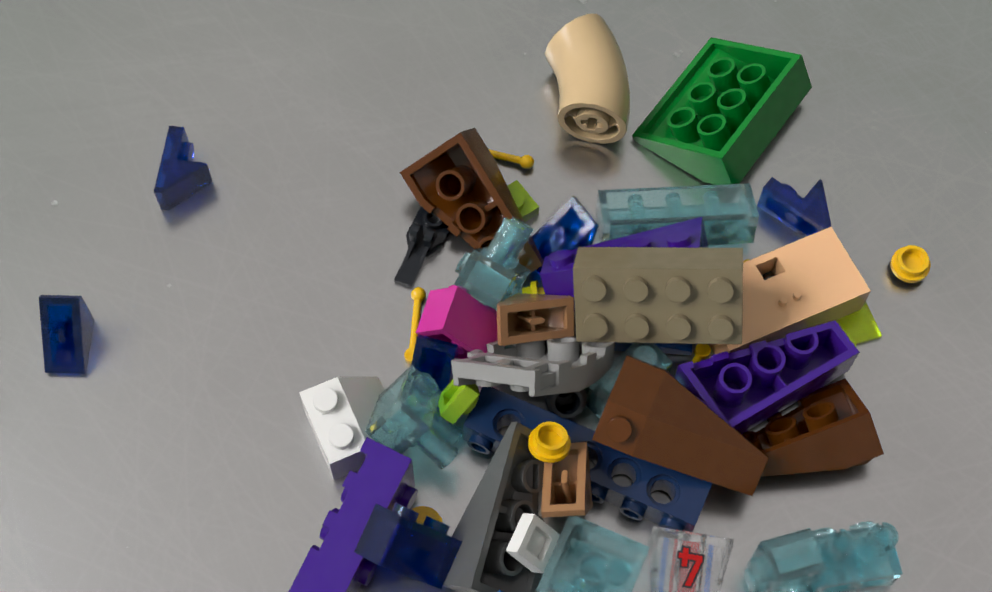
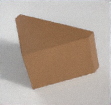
(534, 318)
(567, 484)

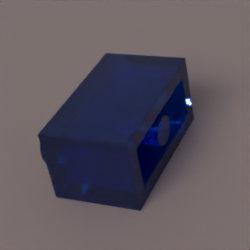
(409, 546)

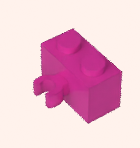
(458, 319)

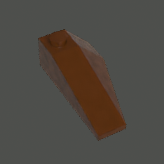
(467, 192)
(669, 426)
(822, 434)

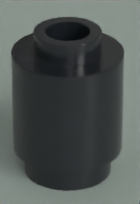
(567, 404)

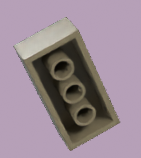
(658, 295)

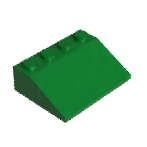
(725, 109)

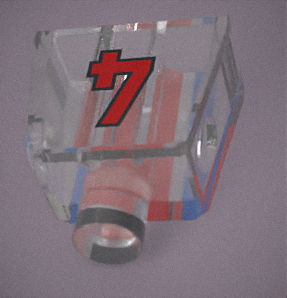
(687, 561)

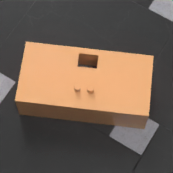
(797, 289)

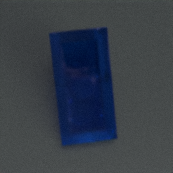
(178, 173)
(800, 214)
(566, 230)

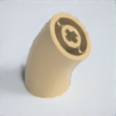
(590, 80)

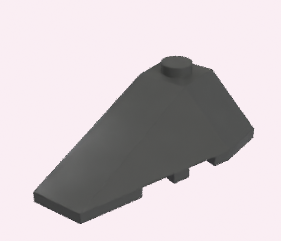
(491, 517)

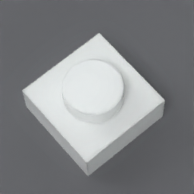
(532, 542)

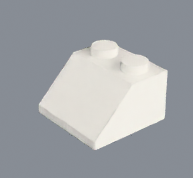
(339, 418)

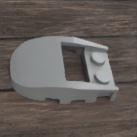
(536, 366)

